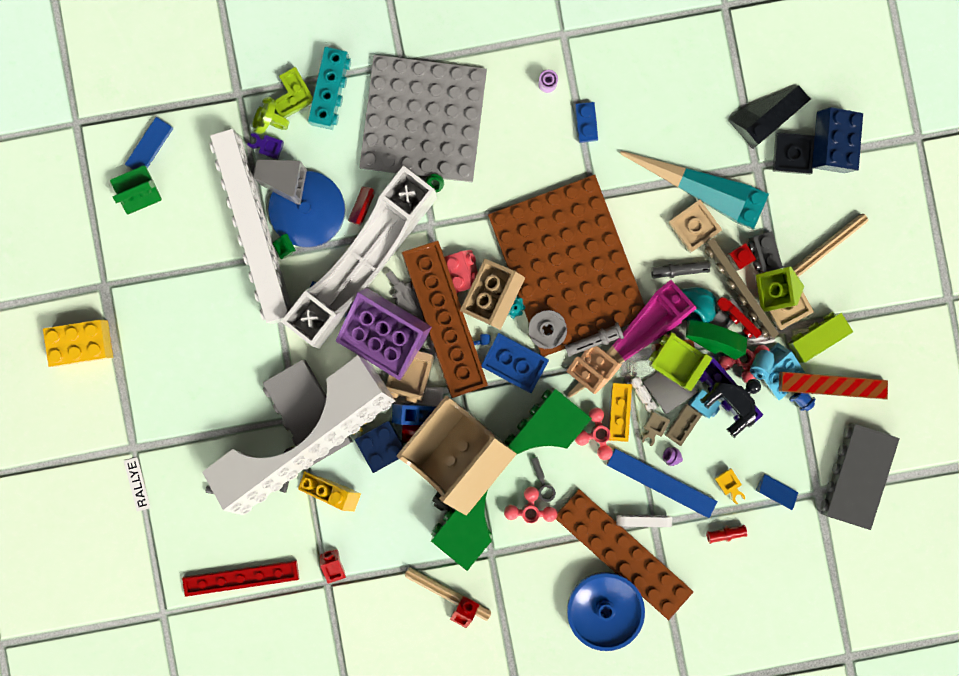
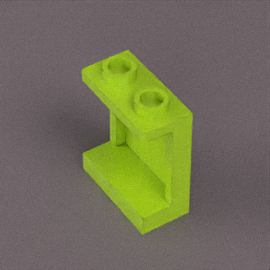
(679, 361)

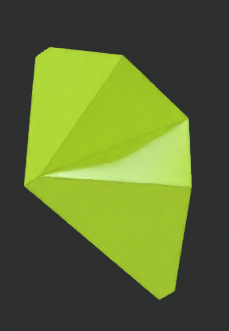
(779, 289)

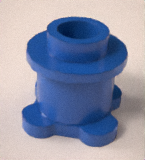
(804, 401)

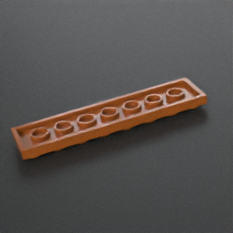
(442, 312)
(623, 554)

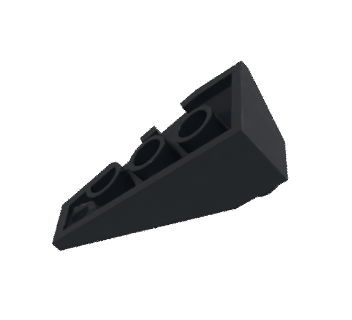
(765, 116)

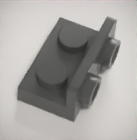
(765, 252)

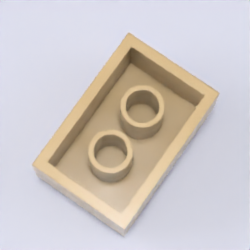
(492, 294)

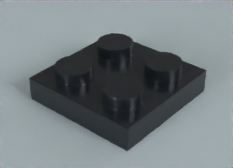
(793, 153)

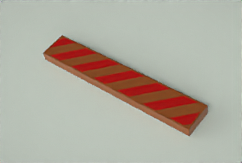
(833, 385)

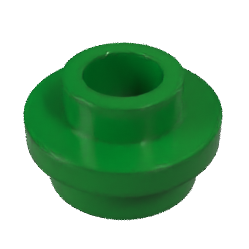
(439, 178)

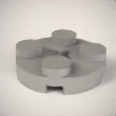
(558, 327)

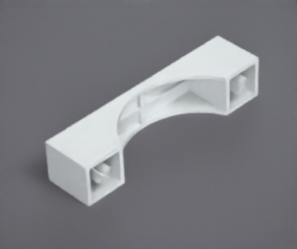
(392, 220)
(352, 400)

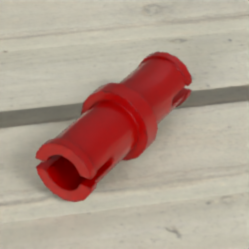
(726, 534)

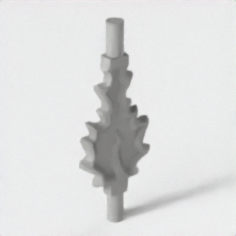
(405, 296)

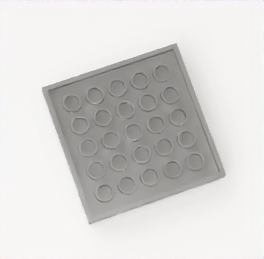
(423, 118)

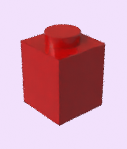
(740, 257)

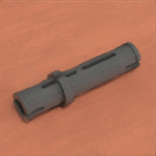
(672, 270)

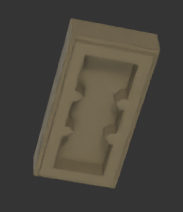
(683, 424)

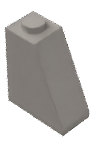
(282, 177)

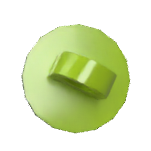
(265, 116)

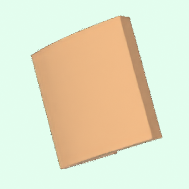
(594, 368)

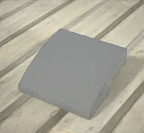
(667, 392)

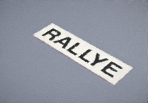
(137, 484)

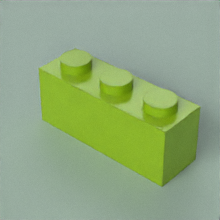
(819, 337)

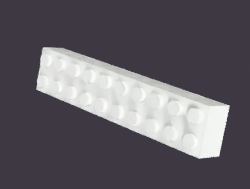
(252, 225)

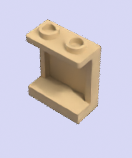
(414, 380)

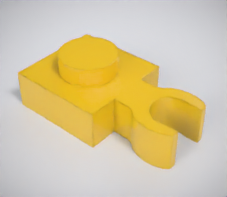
(729, 483)

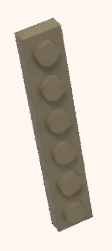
(744, 295)

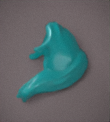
(704, 302)

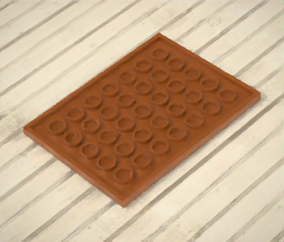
(569, 260)

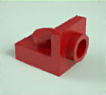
(332, 566)
(464, 612)

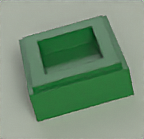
(284, 246)

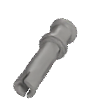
(603, 337)

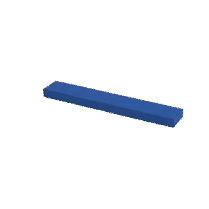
(662, 483)

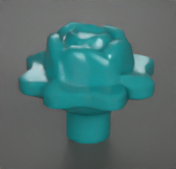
(517, 308)

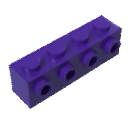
(715, 373)

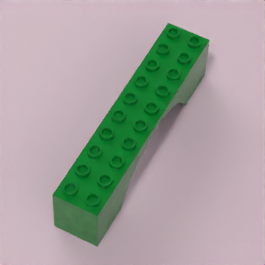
(551, 423)

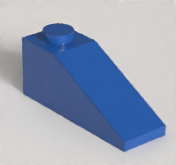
(410, 414)

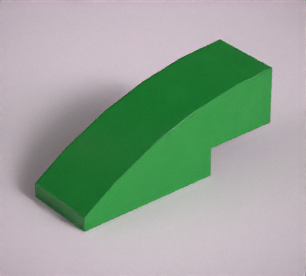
(716, 338)

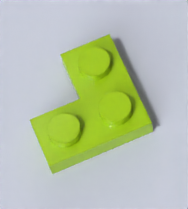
(297, 96)

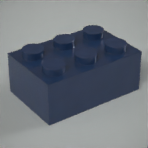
(837, 140)

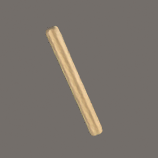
(830, 244)
(442, 591)

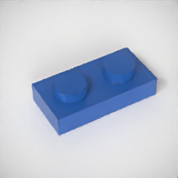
(586, 122)

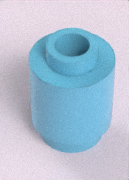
(762, 364)

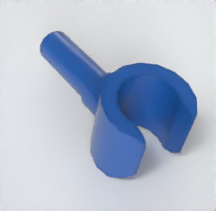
(485, 339)

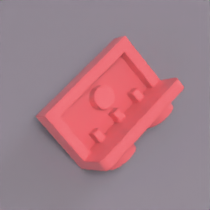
(462, 269)

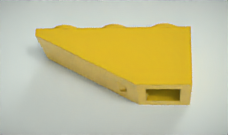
(329, 492)

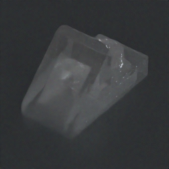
(635, 367)

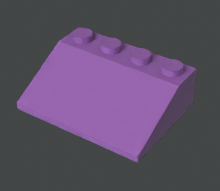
(382, 333)

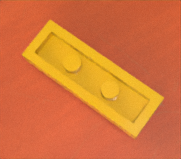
(620, 412)

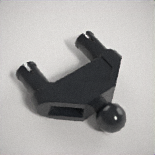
(738, 399)

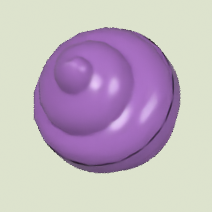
(672, 456)

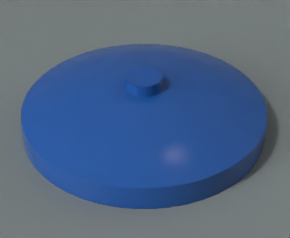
(313, 220)
(605, 611)

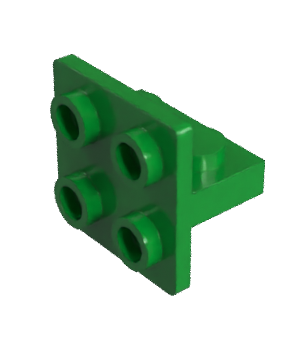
(135, 190)

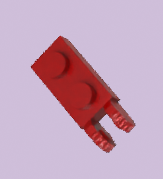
(737, 316)

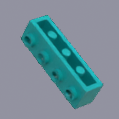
(329, 88)

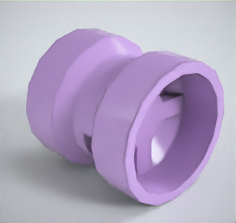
(548, 81)

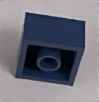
(380, 446)

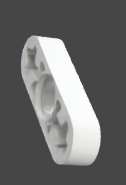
(643, 520)

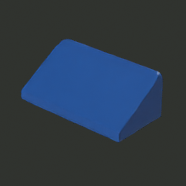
(777, 491)

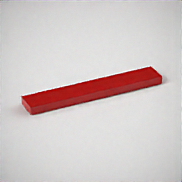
(240, 578)

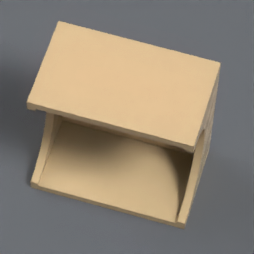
(456, 455)

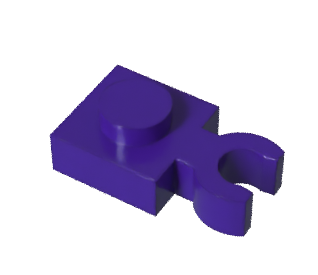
(268, 146)

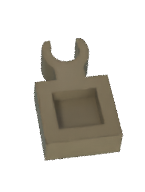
(655, 425)

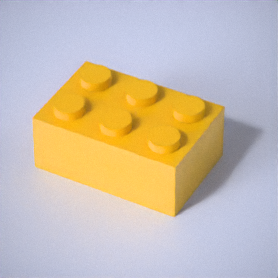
(78, 343)

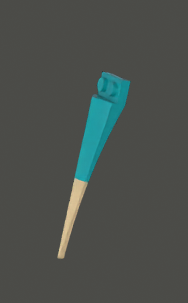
(730, 198)

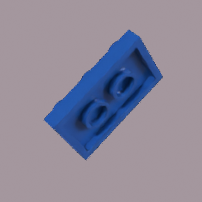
(515, 363)

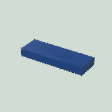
(149, 144)

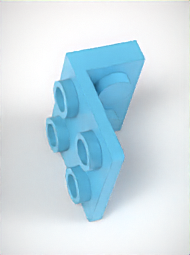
(784, 362)

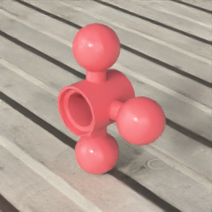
(727, 362)
(604, 451)
(531, 494)

